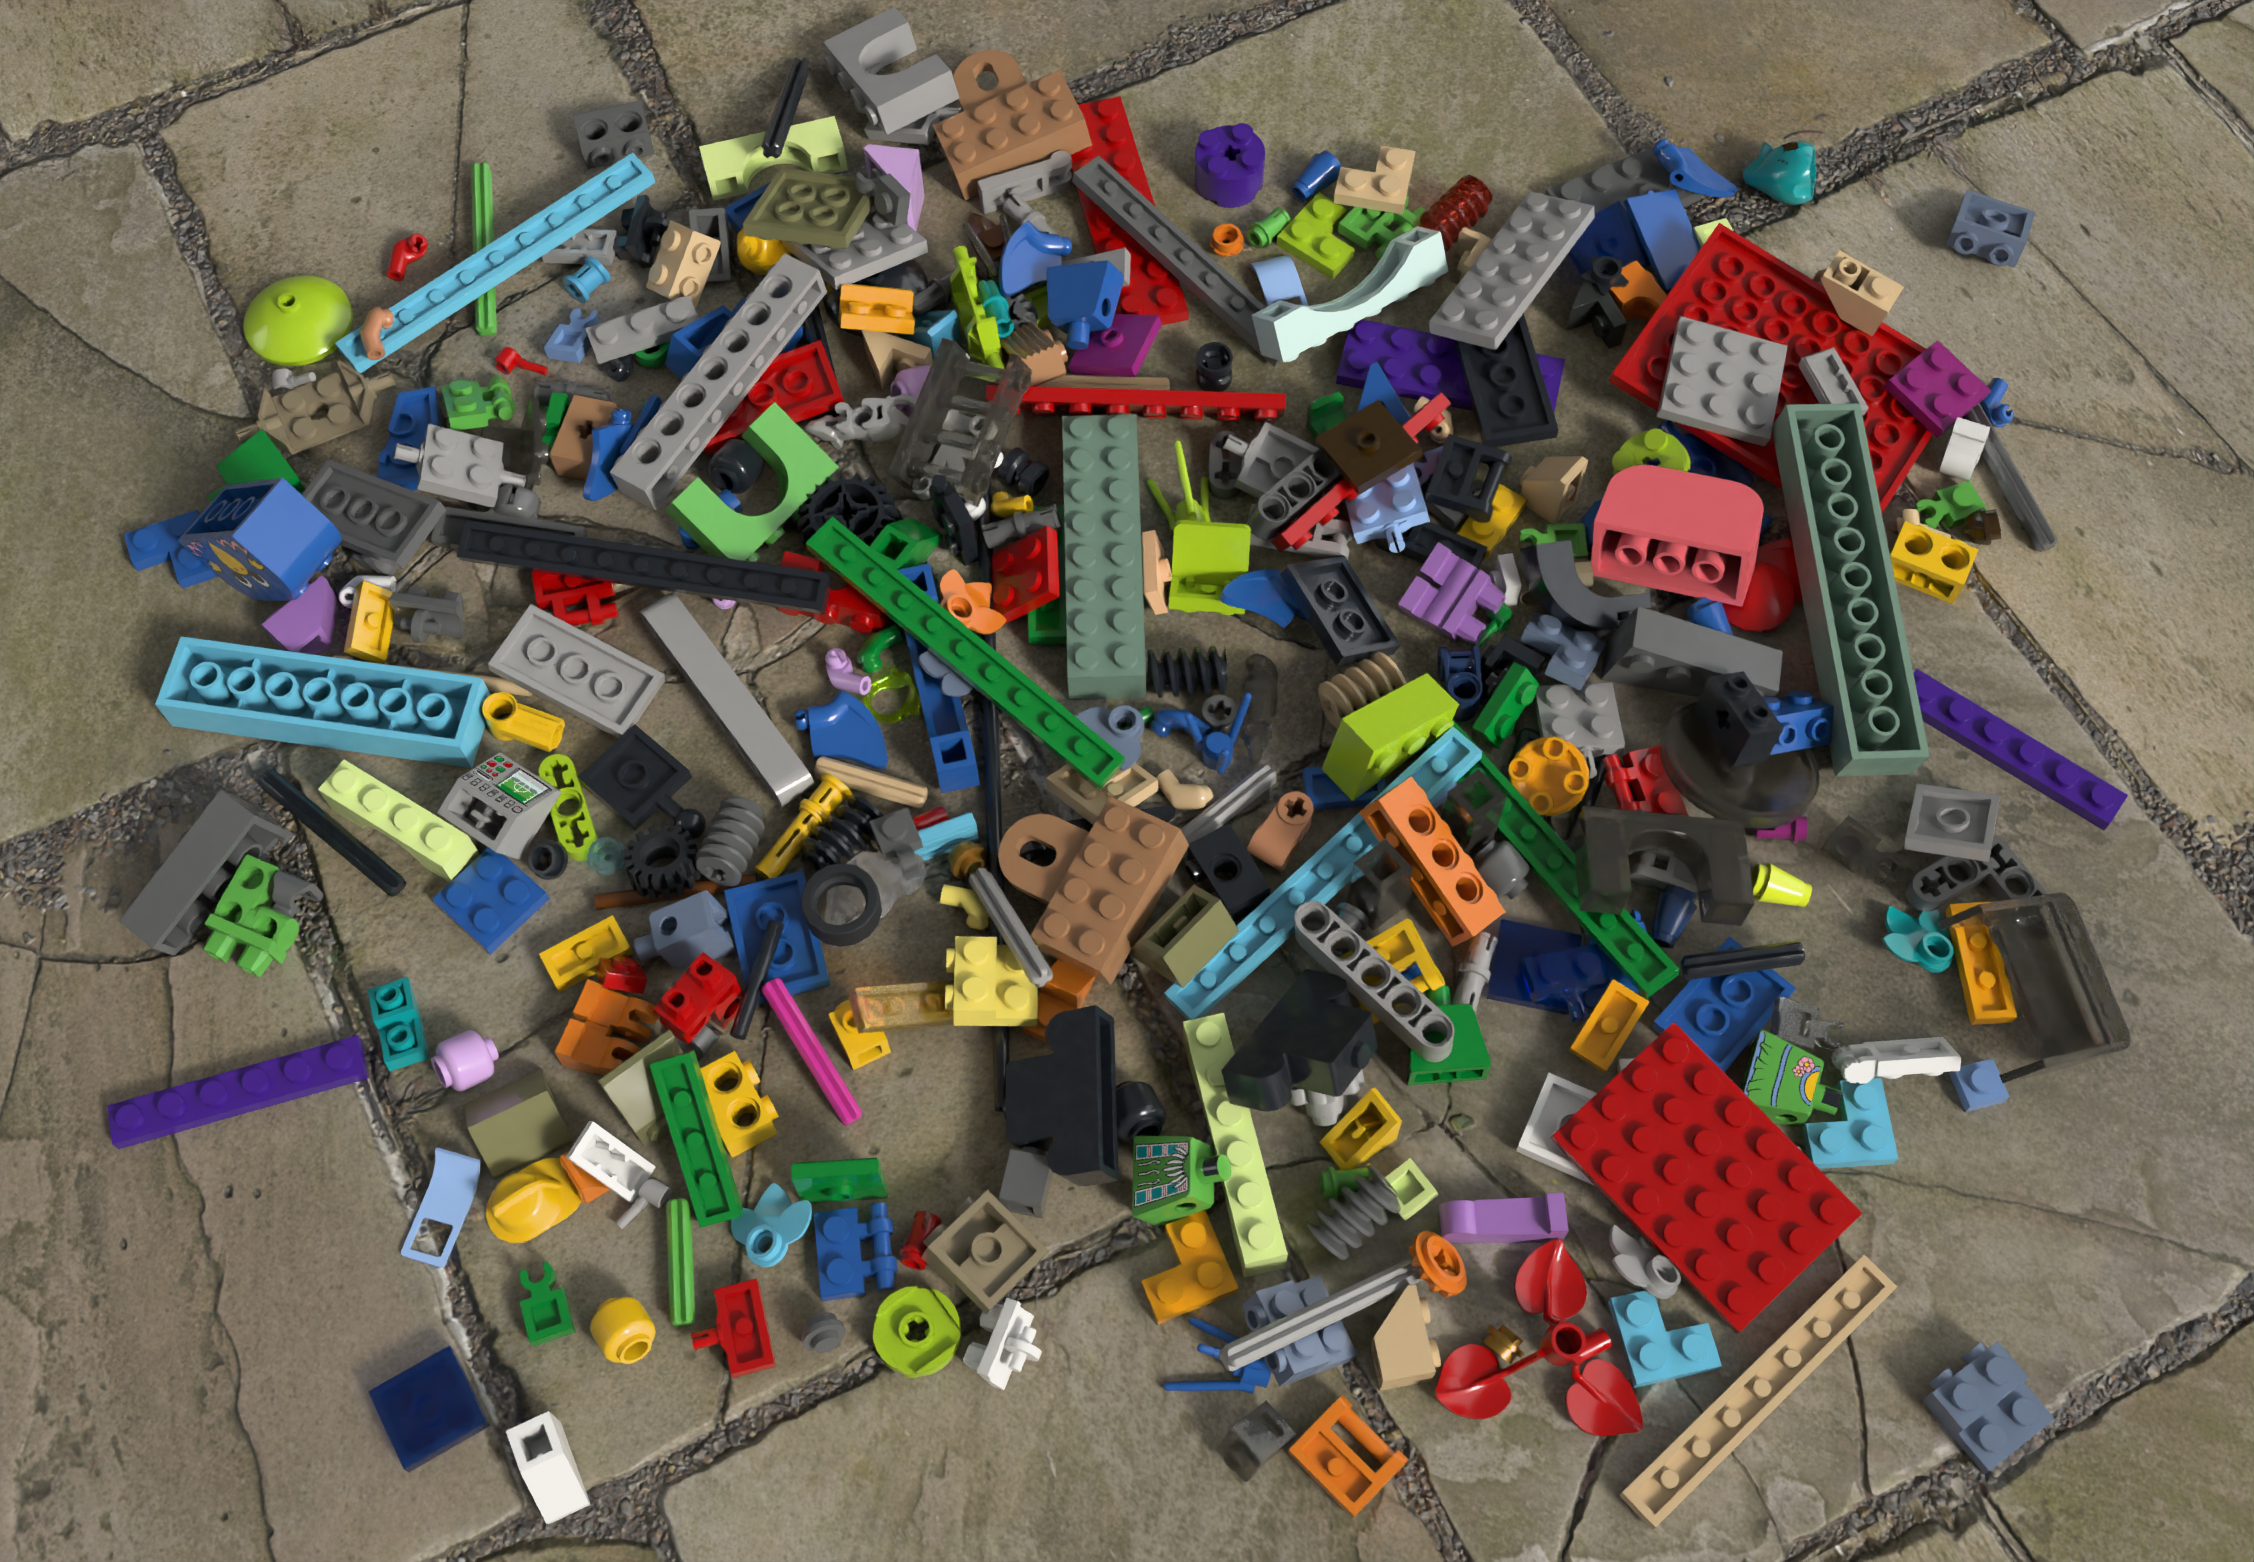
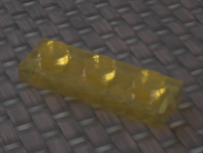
(900, 1006)

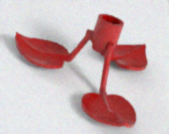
(1551, 1285)

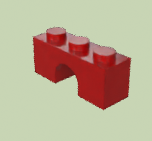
(843, 606)

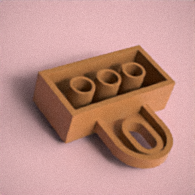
(1008, 124)
(1097, 885)

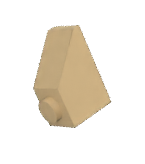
(1553, 486)

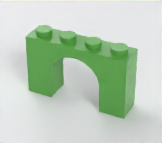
(798, 467)

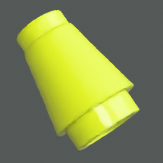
(1779, 887)

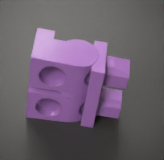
(1458, 595)

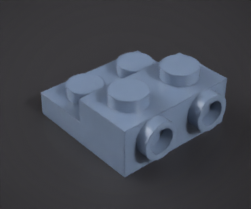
(1990, 229)
(1310, 1354)
(1987, 1405)

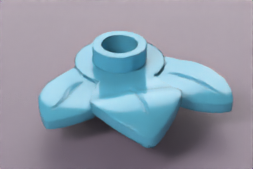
(774, 1221)

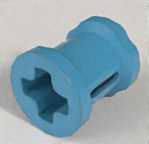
(586, 279)

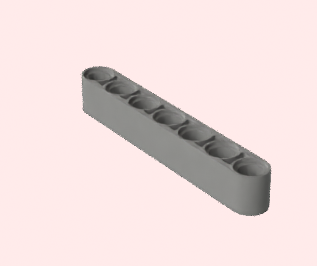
(727, 699)

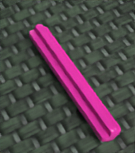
(812, 1051)

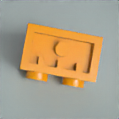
(876, 309)

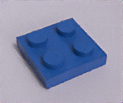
(491, 899)

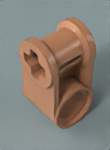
(1280, 835)

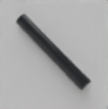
(756, 980)

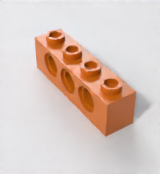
(1431, 881)

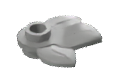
(1643, 1264)

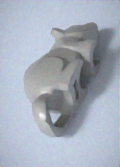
(873, 421)

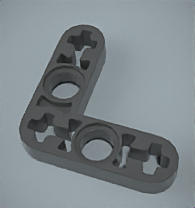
(1977, 873)

